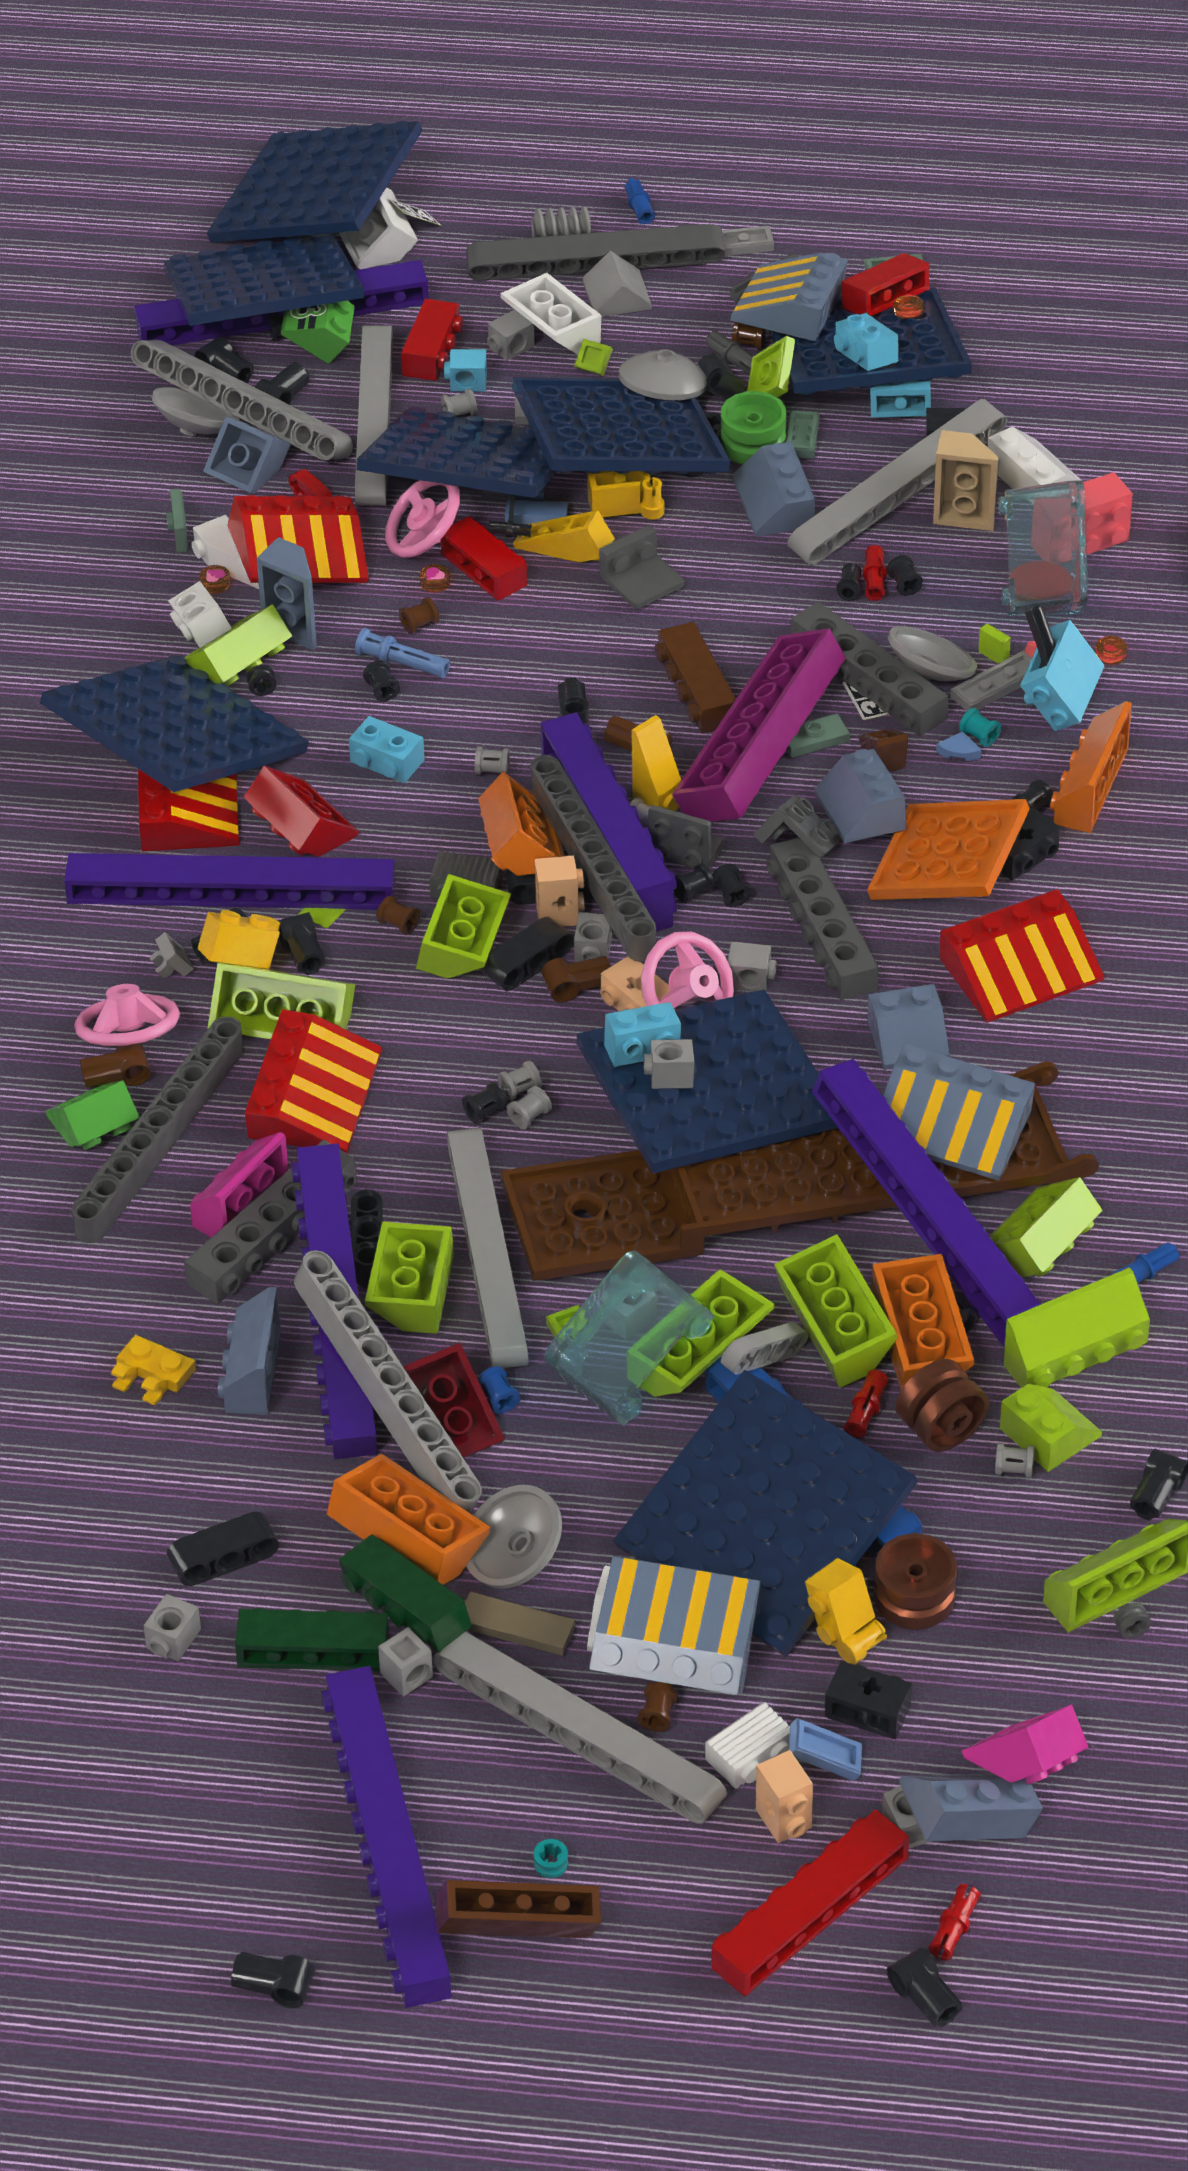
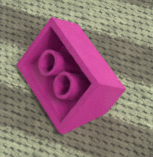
(240, 1184)
(1031, 1747)

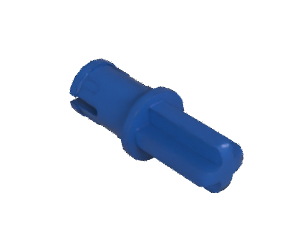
(639, 201)
(1148, 1265)

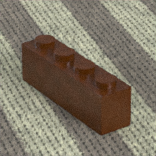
(695, 675)
(518, 1909)

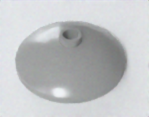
(663, 375)
(189, 411)
(931, 654)
(521, 1536)

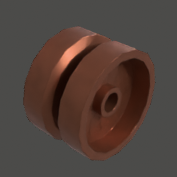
(942, 1405)
(915, 1581)

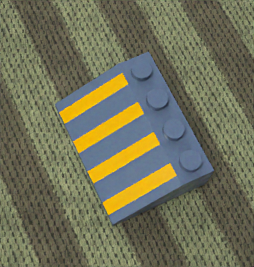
(793, 295)
(959, 1109)
(675, 1625)

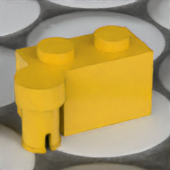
(625, 494)
(239, 939)
(844, 1610)

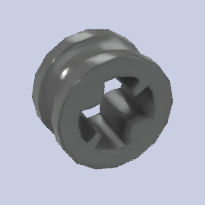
(1132, 1620)

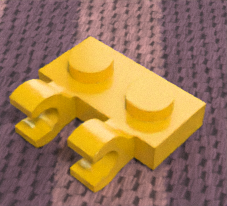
(156, 1364)

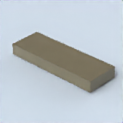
(519, 1624)

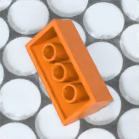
(1092, 769)
(516, 827)
(923, 1314)
(407, 1517)

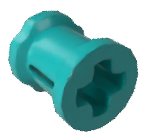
(980, 727)

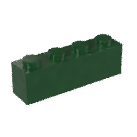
(404, 1592)
(310, 1639)

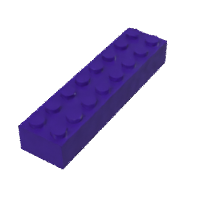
(608, 804)

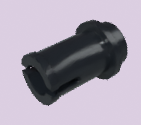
(849, 586)

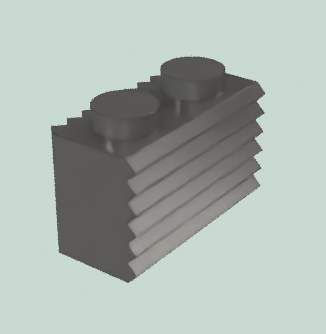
(464, 866)

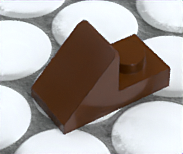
(889, 746)

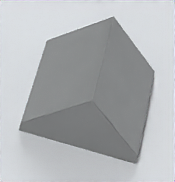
(616, 287)

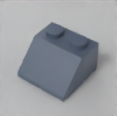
(245, 455)
(907, 1017)

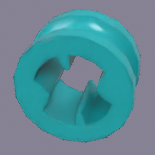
(550, 1847)

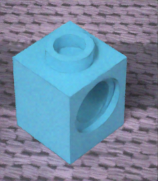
(467, 369)

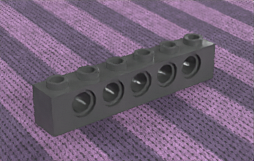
(878, 673)
(823, 919)
(252, 1237)

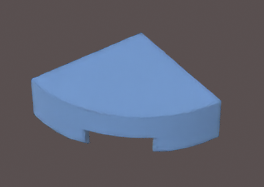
(960, 747)

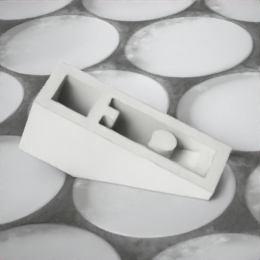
(216, 547)

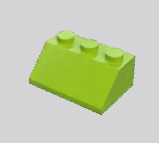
(241, 646)
(462, 928)
(1046, 1226)
(411, 1275)

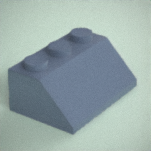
(774, 490)
(287, 585)
(862, 797)
(252, 1355)
(971, 1806)

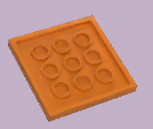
(949, 850)

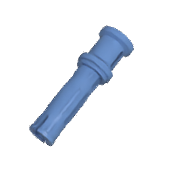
(389, 650)

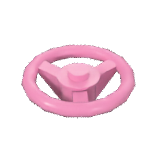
(425, 519)
(692, 977)
(126, 1012)

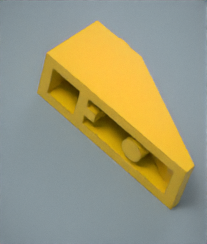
(568, 537)
(653, 765)

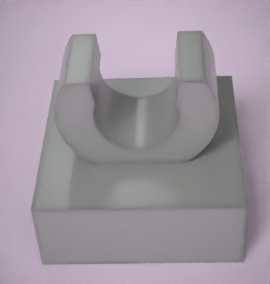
(170, 957)

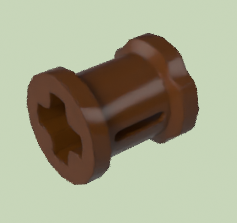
(749, 335)
(419, 615)
(398, 915)
(657, 1706)

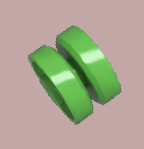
(751, 422)

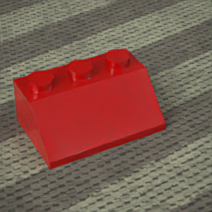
(298, 813)

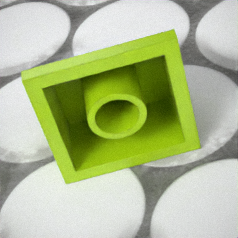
(1048, 1422)

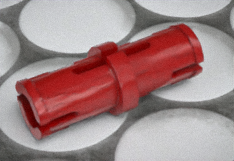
(874, 573)
(859, 1419)
(954, 1922)

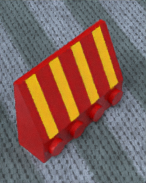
(320, 524)
(190, 817)
(1020, 956)
(311, 1082)

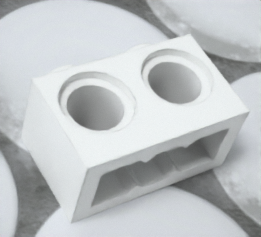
(198, 615)

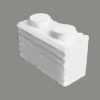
(746, 1744)

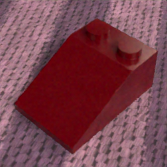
(456, 1399)

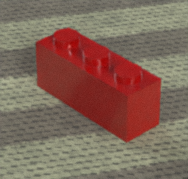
(884, 283)
(431, 339)
(484, 558)

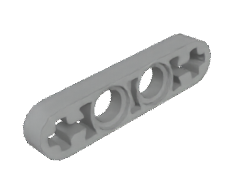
(764, 1348)

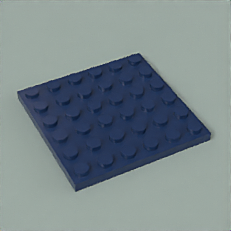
(315, 182)
(262, 278)
(925, 351)
(610, 428)
(460, 453)
(174, 723)
(745, 1093)
(767, 1500)

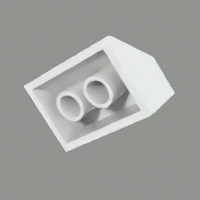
(383, 236)
(555, 311)
(1026, 461)

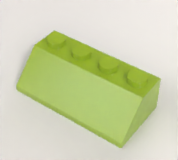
(260, 994)
(836, 1309)
(735, 1313)
(1076, 1330)
(1118, 1574)

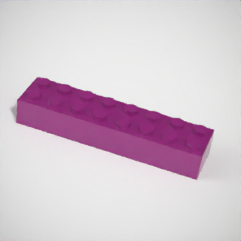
(759, 726)

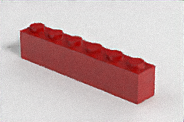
(809, 1902)

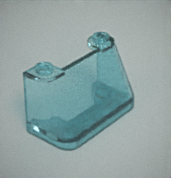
(1046, 548)
(624, 1335)

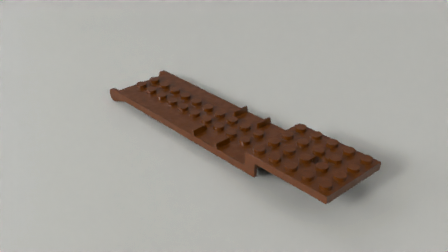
(765, 1186)

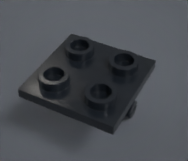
(509, 527)

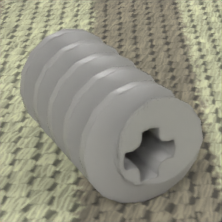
(561, 223)

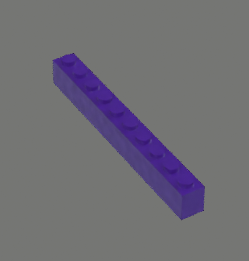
(383, 289)
(228, 881)
(923, 1195)
(327, 1230)
(387, 1838)

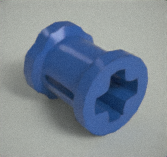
(501, 1394)

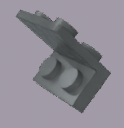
(636, 570)
(800, 818)
(683, 837)

